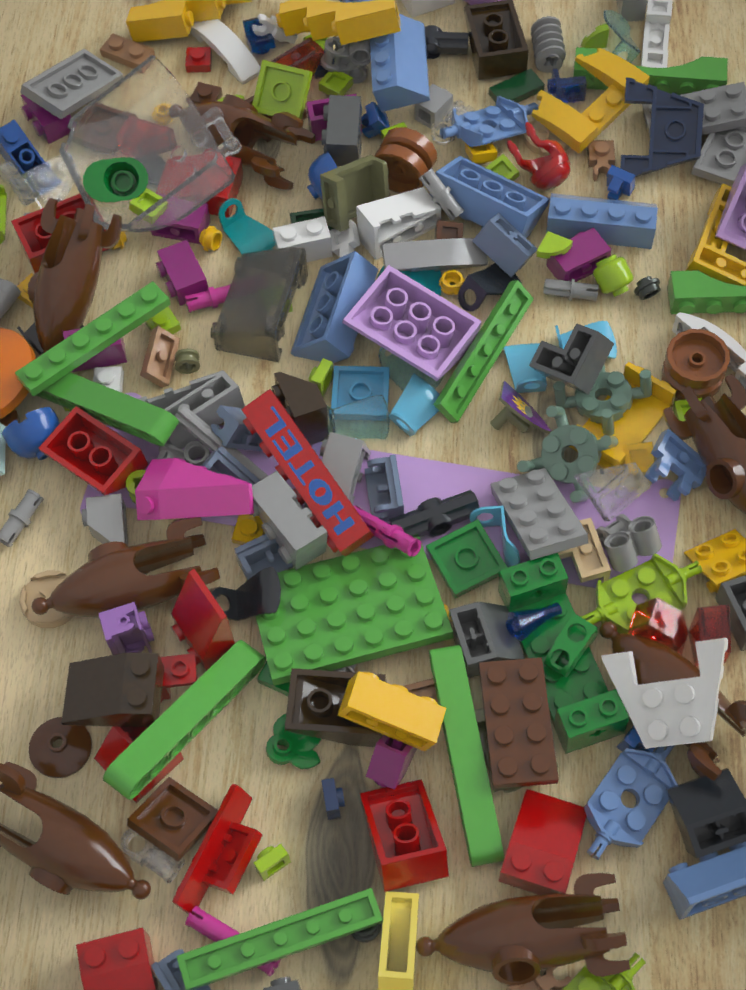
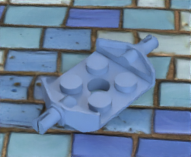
(489, 124)
(647, 779)

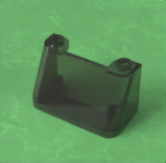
(260, 302)

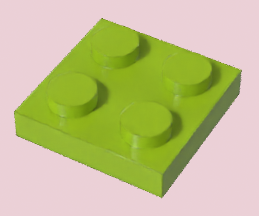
(281, 89)

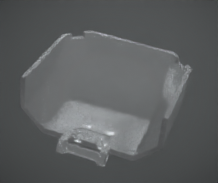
(161, 127)

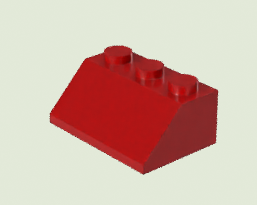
(33, 236)
(93, 452)

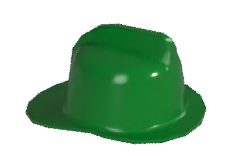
(115, 179)

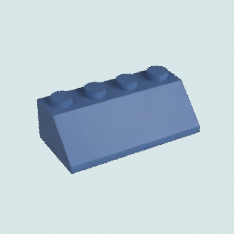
(400, 66)
(488, 193)
(615, 220)
(332, 298)
(707, 883)

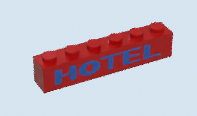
(307, 473)

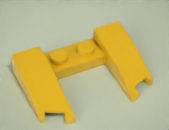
(582, 128)
(710, 253)

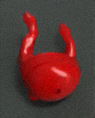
(547, 170)

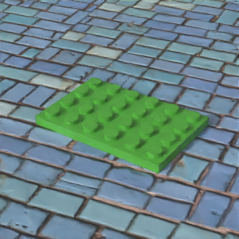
(352, 612)

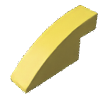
(398, 941)

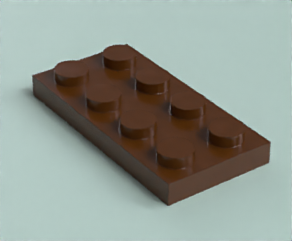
(518, 723)

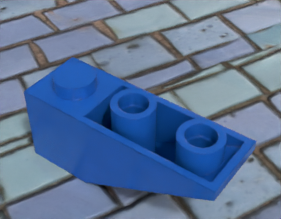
(18, 148)

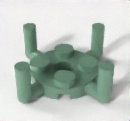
(606, 384)
(553, 450)

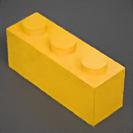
(392, 711)

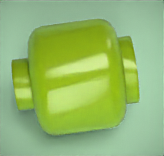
(613, 275)

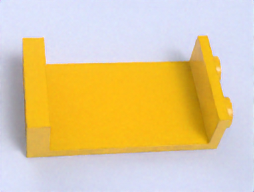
(636, 421)

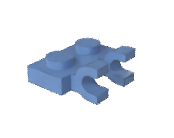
(679, 458)

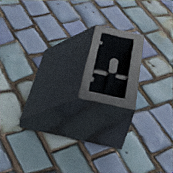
(709, 813)

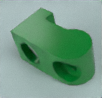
(570, 645)

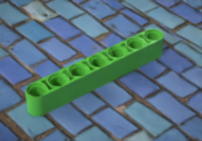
(113, 408)
(183, 720)
(466, 757)

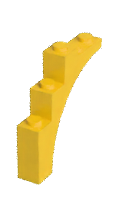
(172, 17)
(344, 19)

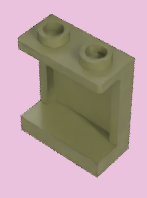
(352, 186)

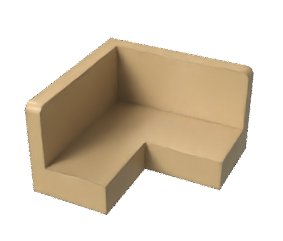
(590, 557)

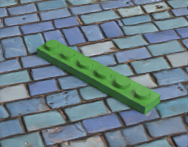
(92, 338)
(483, 351)
(279, 939)

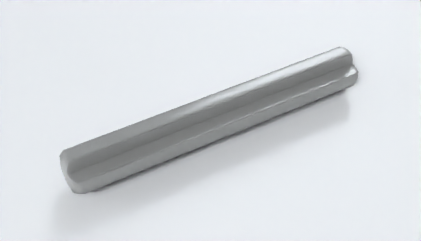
(205, 434)

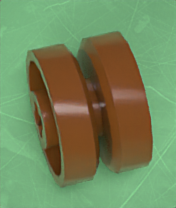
(407, 158)
(696, 360)

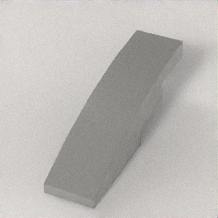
(433, 254)

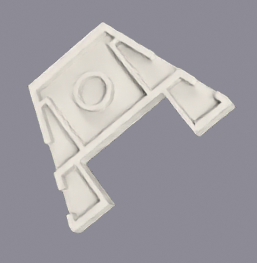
(673, 709)

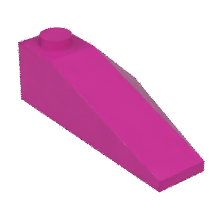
(184, 490)

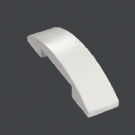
(656, 34)
(228, 47)
(737, 353)

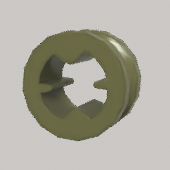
(187, 361)

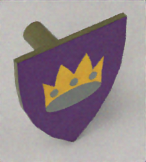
(517, 411)

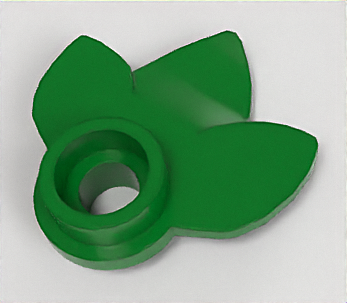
(299, 747)

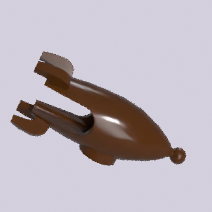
(250, 127)
(68, 271)
(719, 438)
(118, 576)
(661, 663)
(71, 846)
(534, 934)

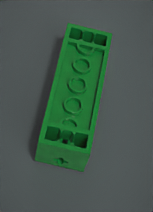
(580, 703)

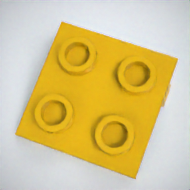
(720, 558)

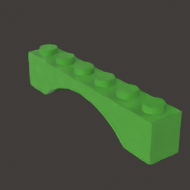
(682, 79)
(699, 293)

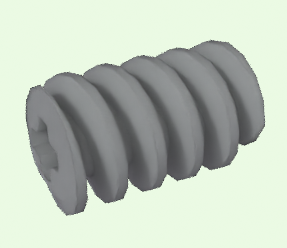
(548, 44)

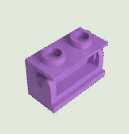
(126, 629)

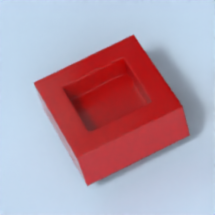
(198, 59)

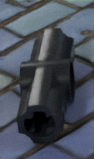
(444, 42)
(437, 515)

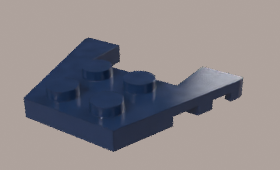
(673, 129)

